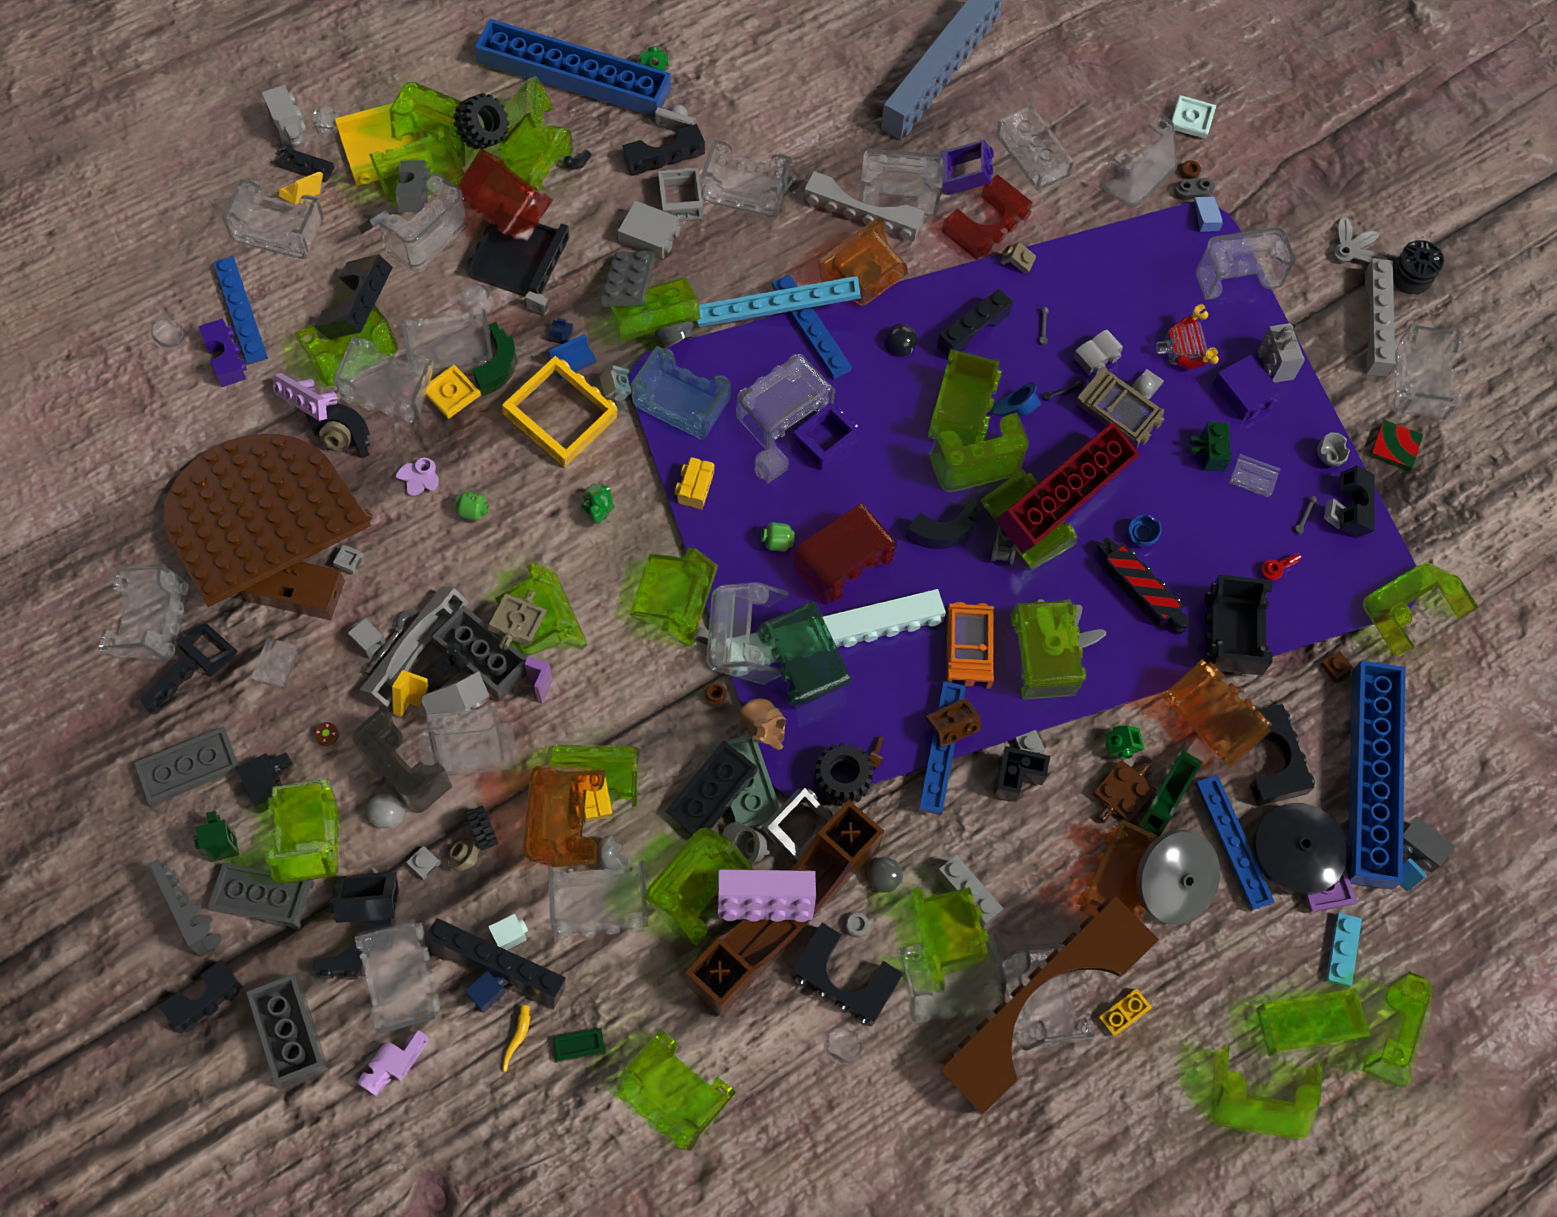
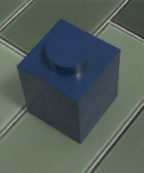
(486, 991)

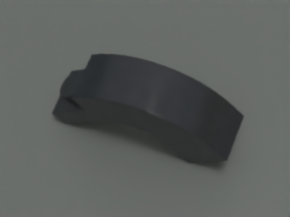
(349, 418)
(943, 535)

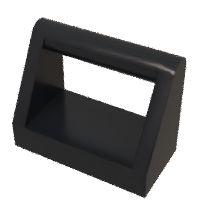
(213, 665)

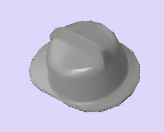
(749, 842)

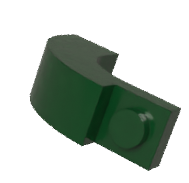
(501, 368)

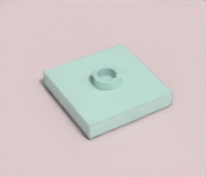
(1193, 116)

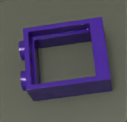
(962, 154)
(812, 449)

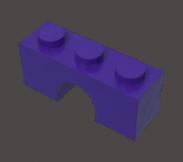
(228, 366)

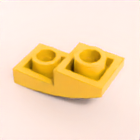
(1125, 1012)

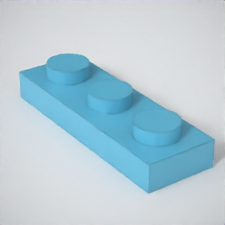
(1343, 950)

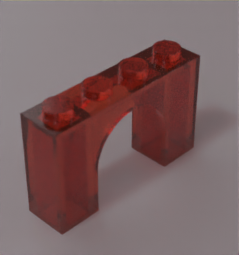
(979, 238)

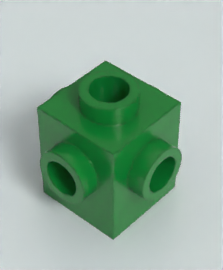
(654, 52)
(1124, 741)

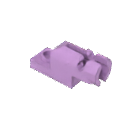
(392, 1062)

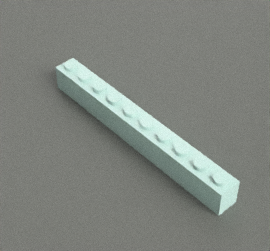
(877, 621)

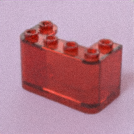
(503, 196)
(843, 552)

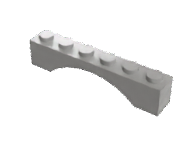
(899, 220)
(1381, 346)
(417, 636)

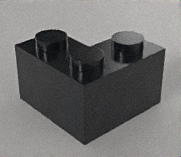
(1019, 767)

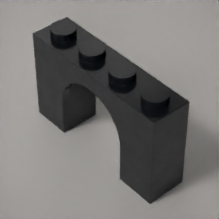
(368, 279)
(1295, 777)
(864, 1003)

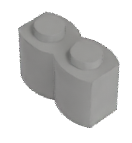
(1098, 352)

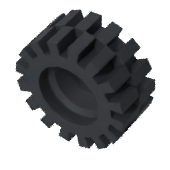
(482, 828)

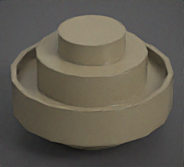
(335, 436)
(463, 855)

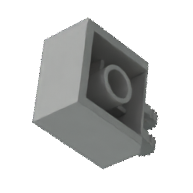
(285, 116)
(1281, 353)
(455, 696)

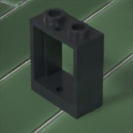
(362, 907)

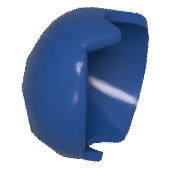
(1144, 530)

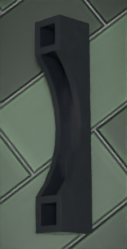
(459, 945)

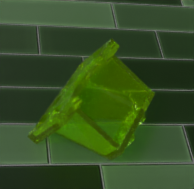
(675, 593)
(560, 621)
(950, 932)

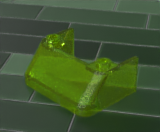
(1389, 606)
(620, 763)
(1263, 1115)

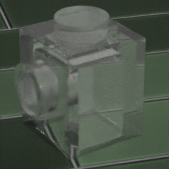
(770, 464)

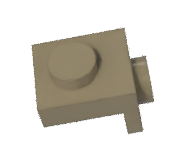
(1018, 256)

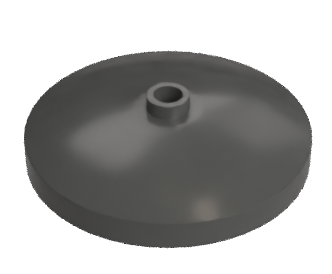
(1178, 877)

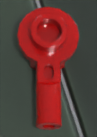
(1273, 569)

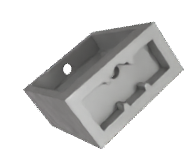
(684, 210)
(779, 837)

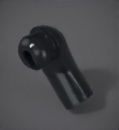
(579, 162)

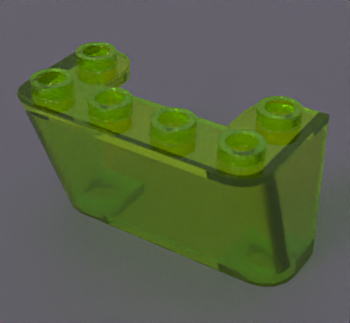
(327, 353)
(1005, 495)
(1413, 997)
(672, 1093)

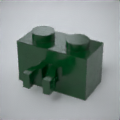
(1214, 446)
(216, 839)

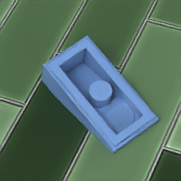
(1208, 214)

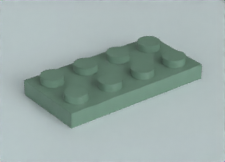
(757, 800)

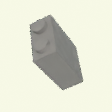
(649, 229)

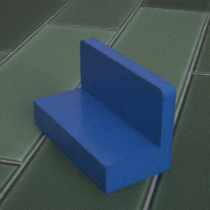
(575, 353)

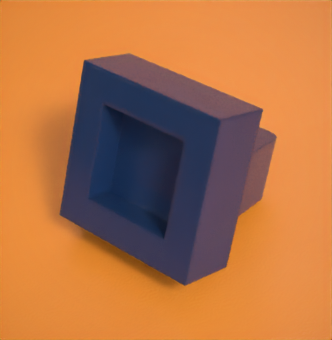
(560, 331)

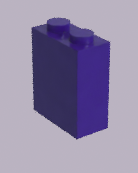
(1247, 387)

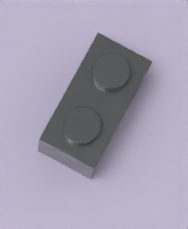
(1425, 845)

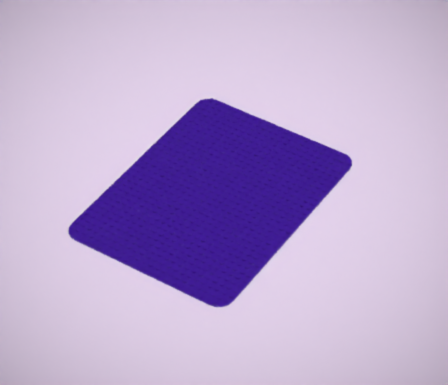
(1115, 278)

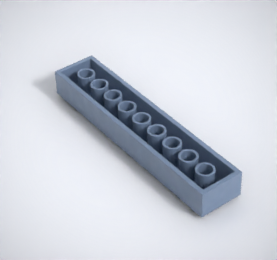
(938, 65)

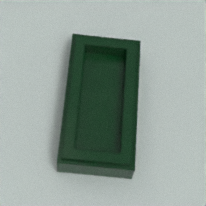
(579, 1045)

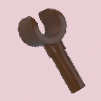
(874, 756)

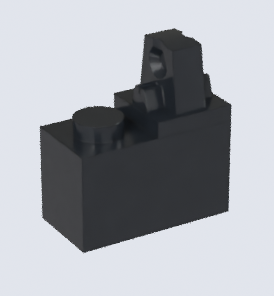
(261, 775)

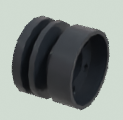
(1417, 267)

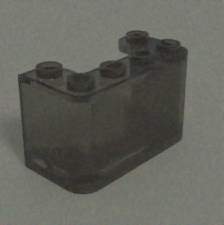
(415, 787)

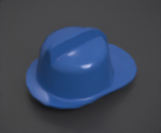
(1020, 401)

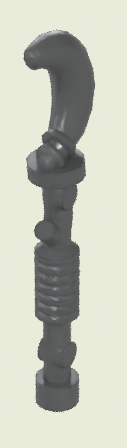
(399, 630)

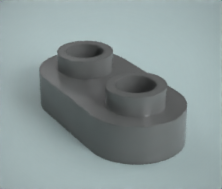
(1195, 188)

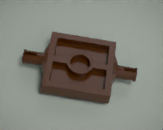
(1124, 791)

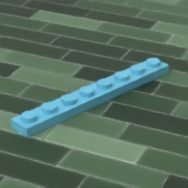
(779, 301)

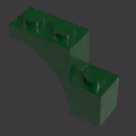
(1170, 793)

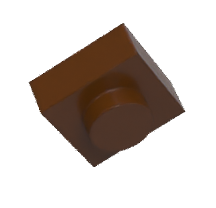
(1336, 666)

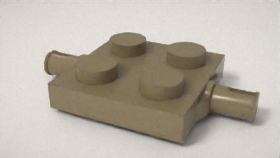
(517, 619)

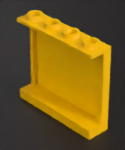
(366, 134)

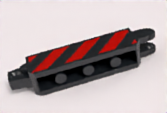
(1142, 586)

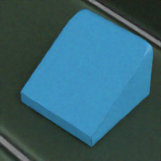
(1411, 874)

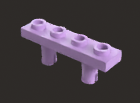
(302, 395)

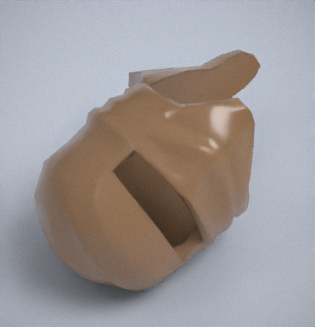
(764, 722)

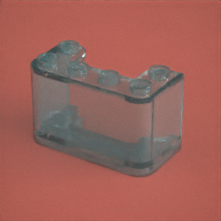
(679, 395)

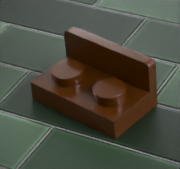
(954, 722)

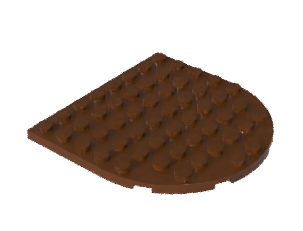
(256, 511)

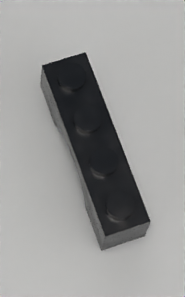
(642, 157)
(989, 311)

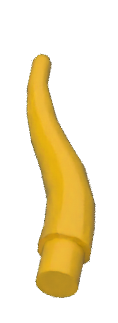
(522, 1029)

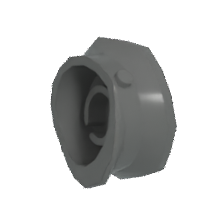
(674, 334)

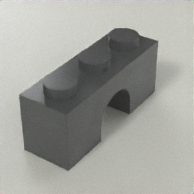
(412, 190)

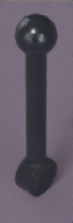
(1047, 395)

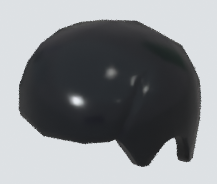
(901, 340)

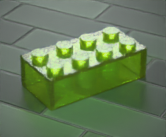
(663, 307)
(1312, 1022)

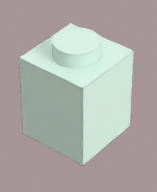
(509, 932)

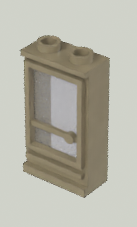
(1113, 400)

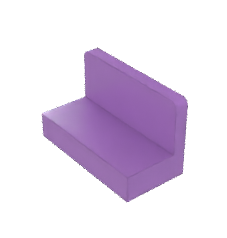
(540, 674)

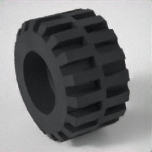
(469, 126)
(843, 756)

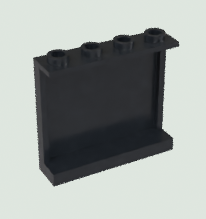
(519, 263)

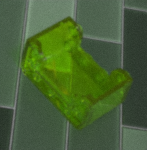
(428, 112)
(435, 150)
(966, 397)
(980, 462)
(1049, 648)
(305, 832)
(692, 882)

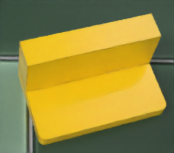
(306, 186)
(408, 690)

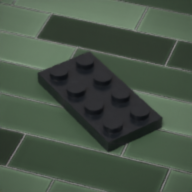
(712, 789)

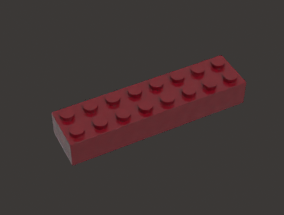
(1067, 487)

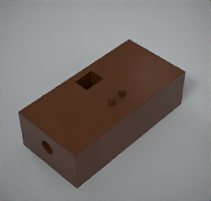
(300, 589)

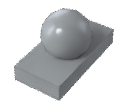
(674, 118)
(1147, 384)

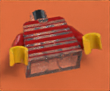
(1187, 343)

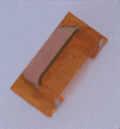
(868, 258)

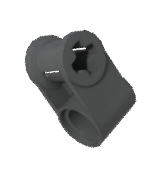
(1003, 548)

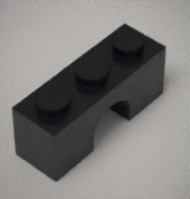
(1360, 488)
(220, 985)

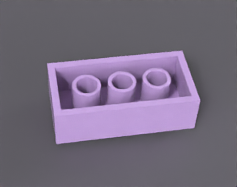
(766, 895)

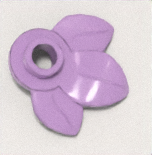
(416, 478)

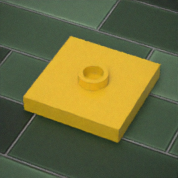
(452, 391)

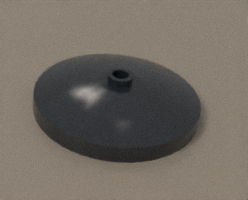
(1289, 864)

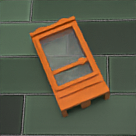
(970, 643)

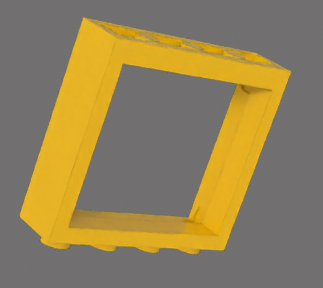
(537, 434)

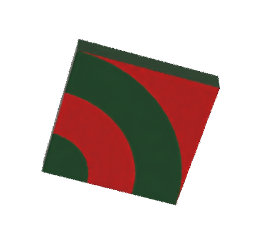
(1396, 445)

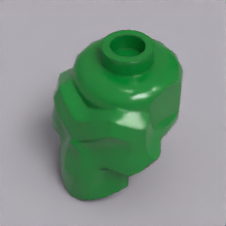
(598, 502)

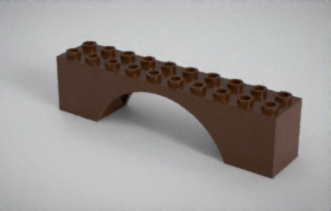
(1106, 944)
(751, 946)

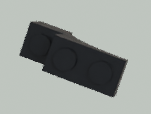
(348, 962)

